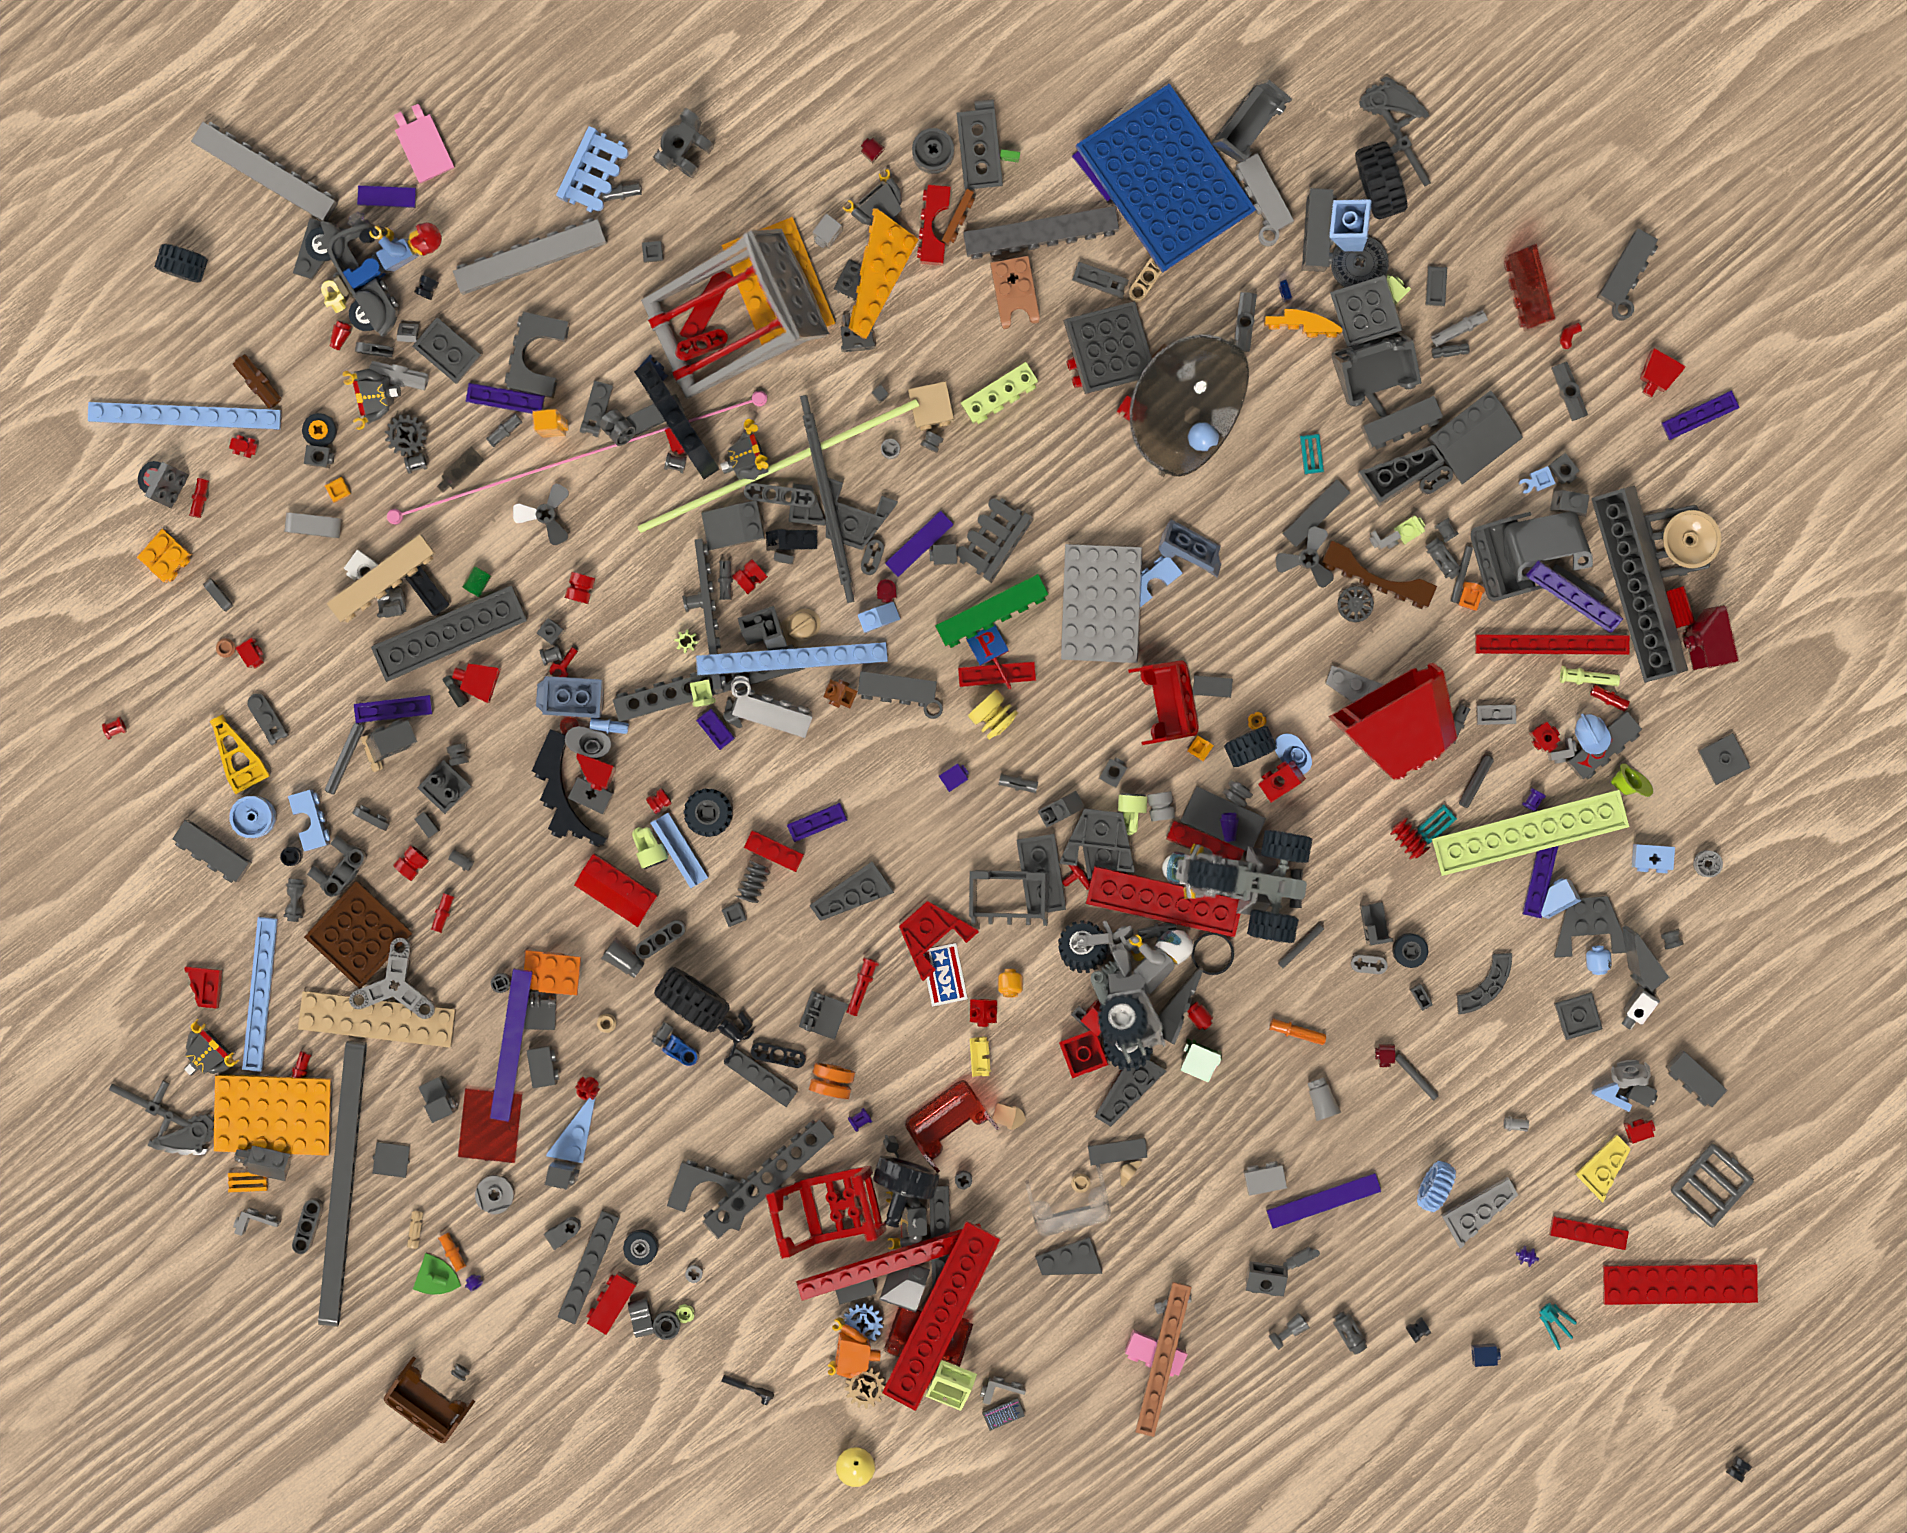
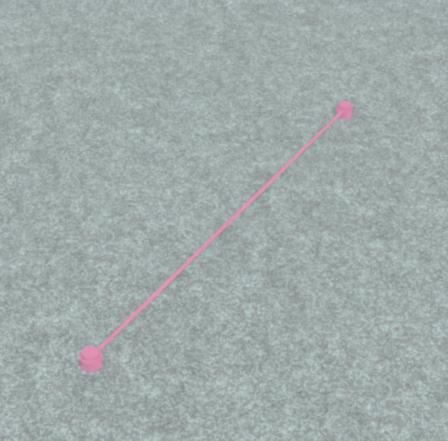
(395, 516)

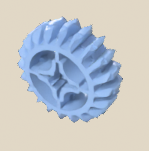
(1436, 1186)

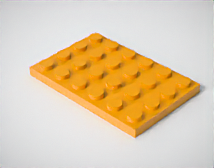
(754, 295)
(272, 1114)

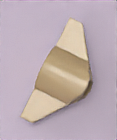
(1128, 1171)

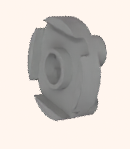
(1631, 1073)
(500, 1185)

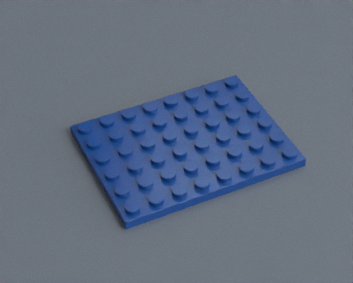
(1165, 178)

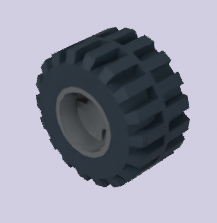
(181, 263)
(1250, 746)
(708, 812)

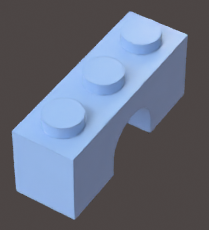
(1164, 570)
(316, 835)

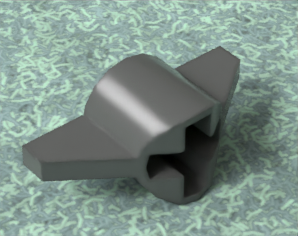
(734, 720)
(891, 1145)

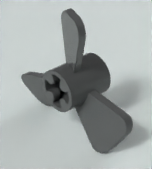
(555, 532)
(1316, 537)

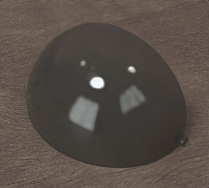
(1183, 386)

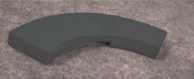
(1489, 988)

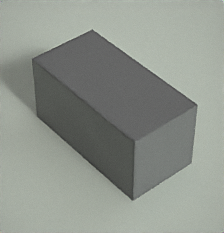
(880, 393)
(426, 824)
(1421, 997)
(1078, 1013)

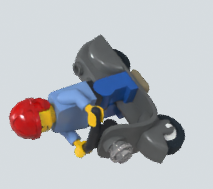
(373, 303)

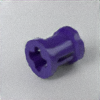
(1533, 800)
(858, 1117)

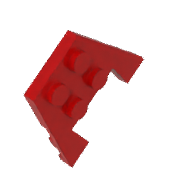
(926, 928)

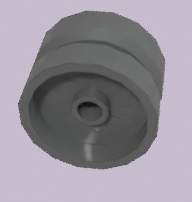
(933, 139)

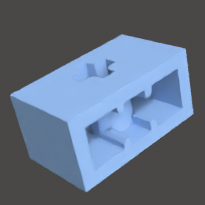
(1664, 855)

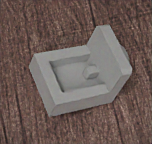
(1389, 541)
(1560, 756)

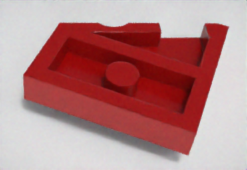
(205, 985)

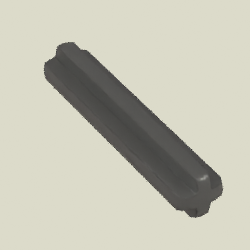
(1476, 781)

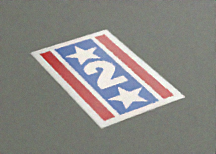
(947, 981)

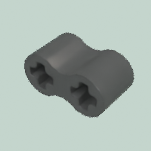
(641, 1317)

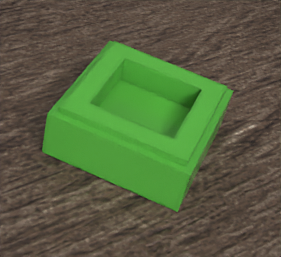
(1011, 156)

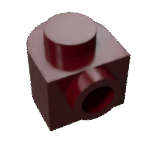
(872, 149)
(886, 591)
(1385, 1055)

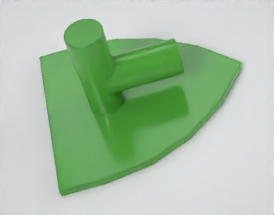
(435, 1277)

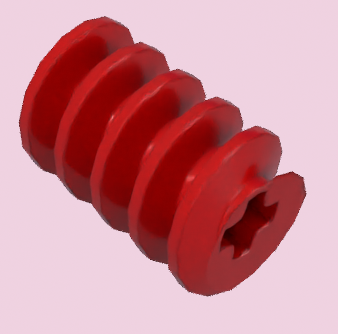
(1409, 839)

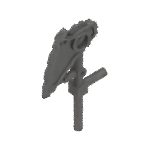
(1396, 99)
(185, 1141)

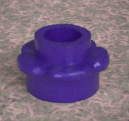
(473, 1282)

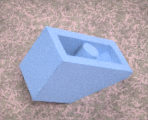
(878, 617)
(1560, 898)

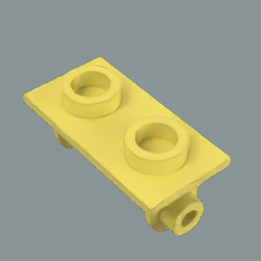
(979, 1063)

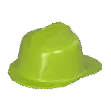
(1631, 782)

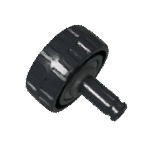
(905, 1181)

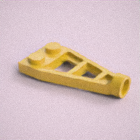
(246, 777)

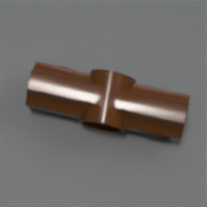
(257, 381)

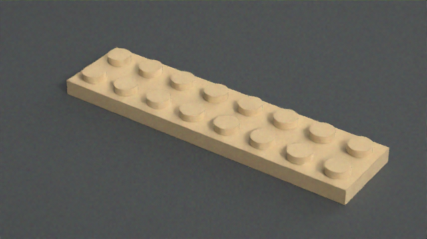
(379, 1021)

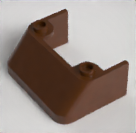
(424, 1406)

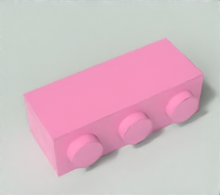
(1143, 1348)

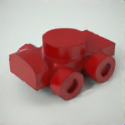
(239, 445)

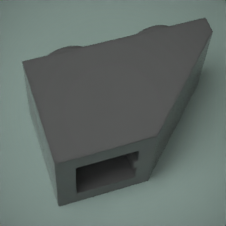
(1061, 809)

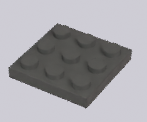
(1366, 310)

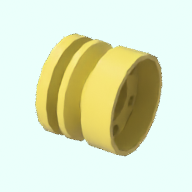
(993, 714)

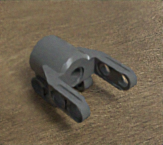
(688, 132)

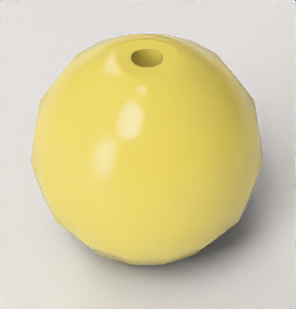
(855, 1467)

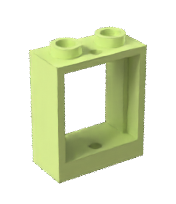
(952, 1383)

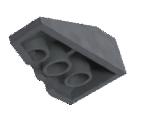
(1172, 1013)

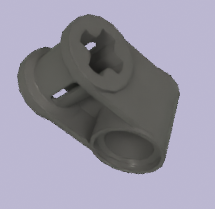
(561, 1234)

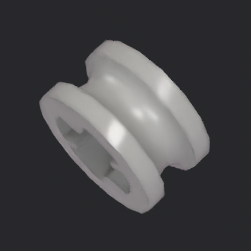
(689, 1277)

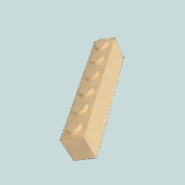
(381, 578)

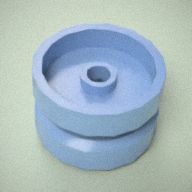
(264, 816)

